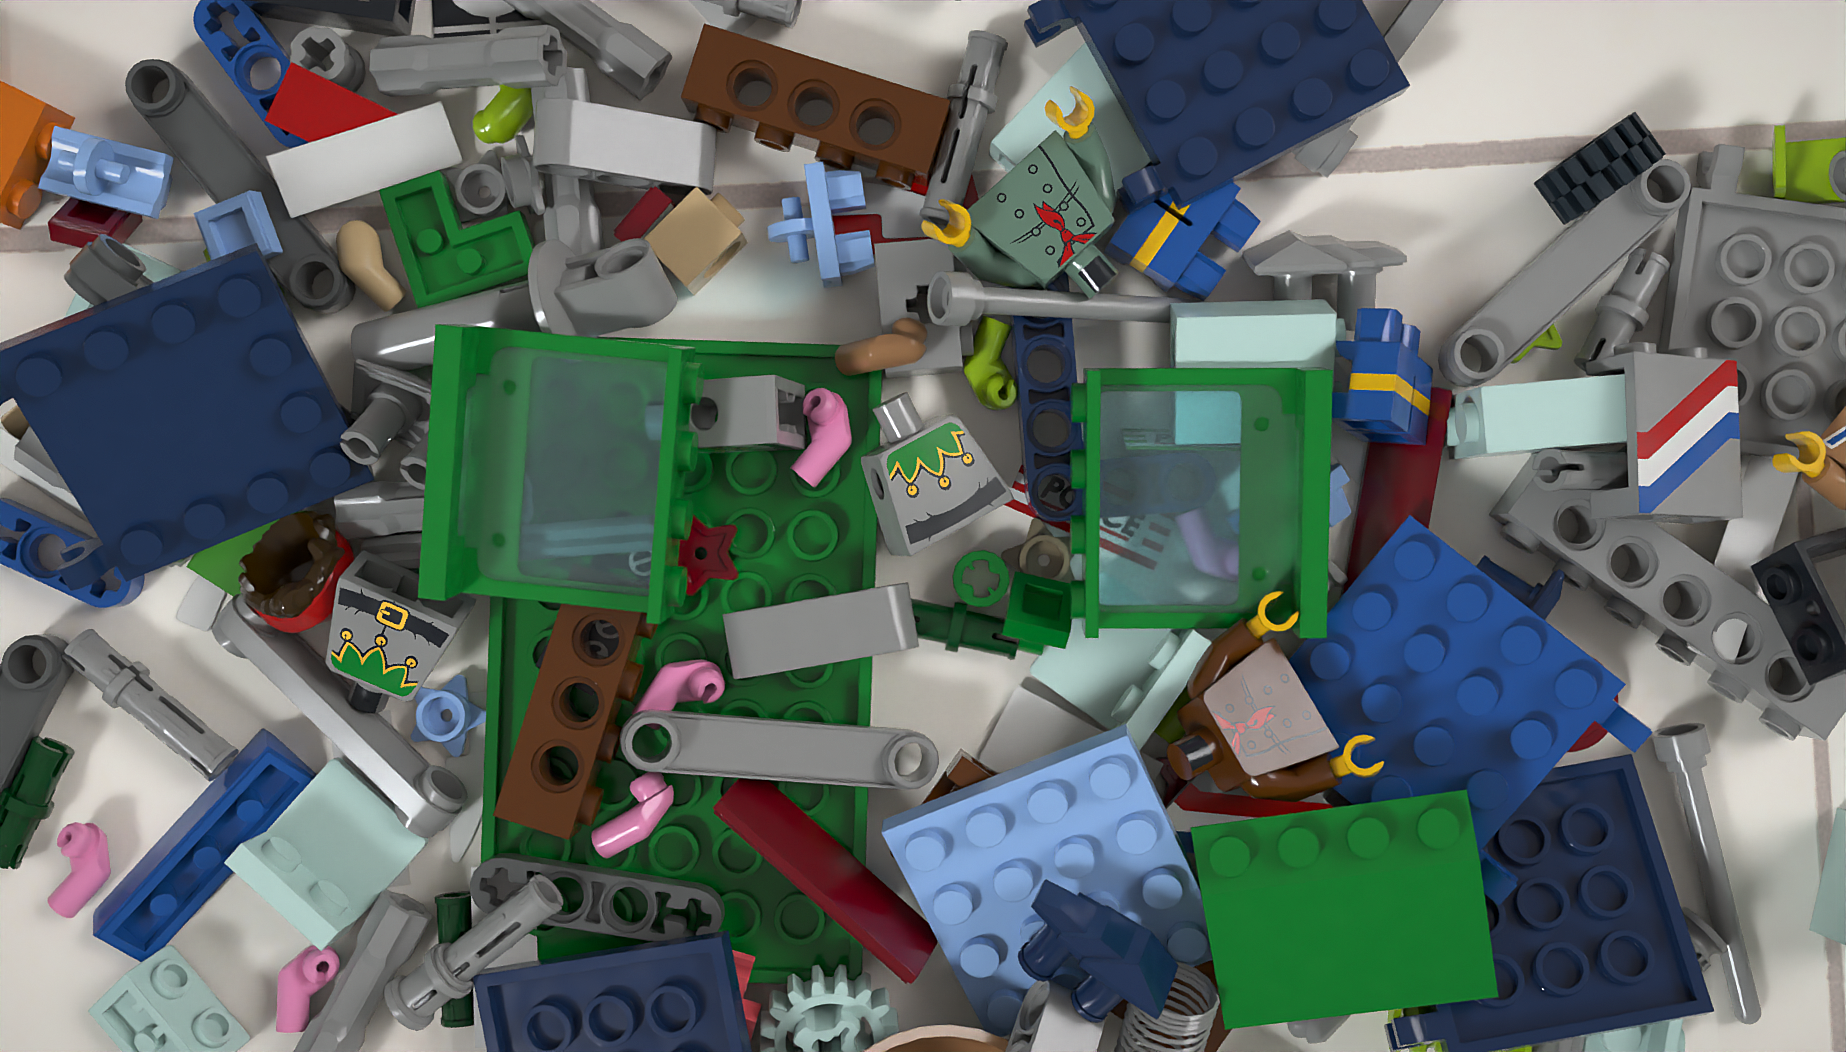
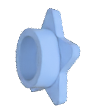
(431, 723)

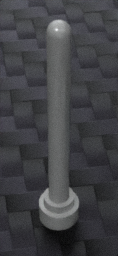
(957, 299)
(1684, 752)

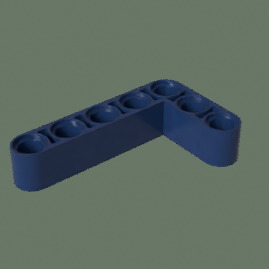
(1038, 397)

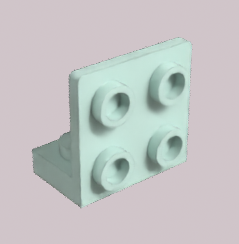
(1122, 674)
(328, 854)

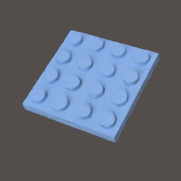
(1068, 818)

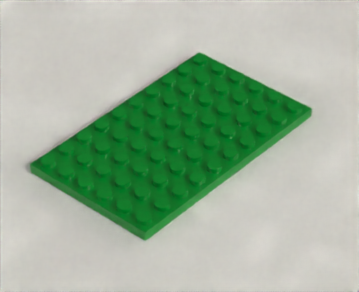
(787, 549)

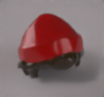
(295, 571)

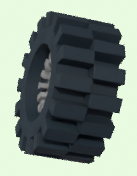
(1600, 168)

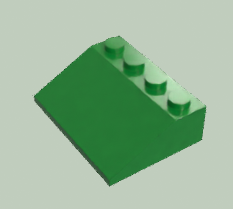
(1345, 910)

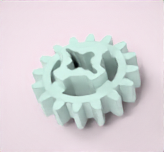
(827, 1014)

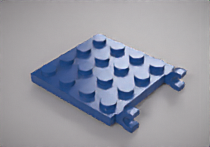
(1453, 687)

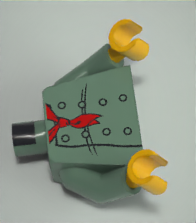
(1042, 212)

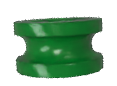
(995, 565)

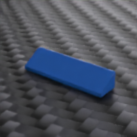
(191, 855)

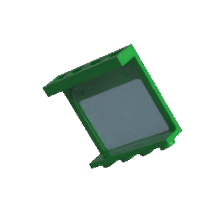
(558, 469)
(1201, 497)

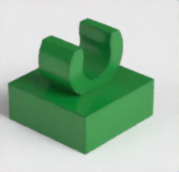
(1038, 613)

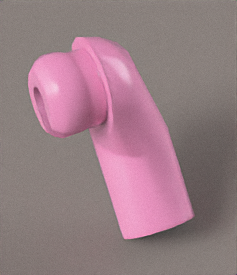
(682, 683)
(300, 981)

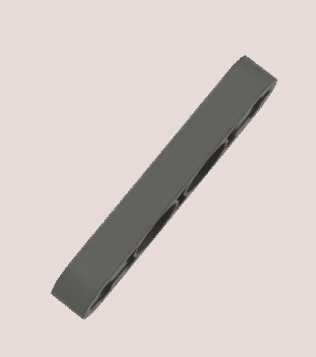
(599, 890)

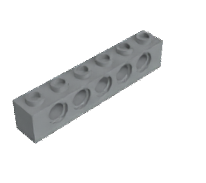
(1637, 598)

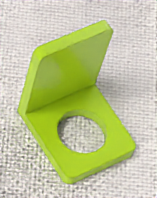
(1803, 168)

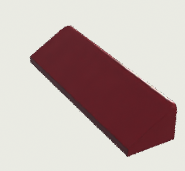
(1396, 484)
(828, 875)

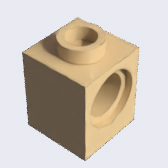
(698, 238)

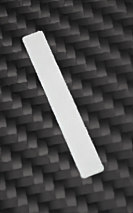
(1750, 540)

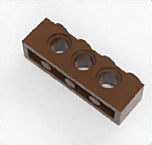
(730, 61)
(531, 790)

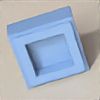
(238, 224)

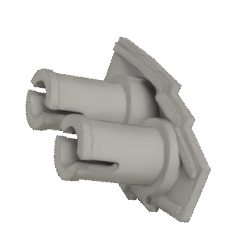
(1297, 258)
(389, 407)

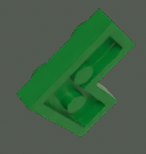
(444, 257)

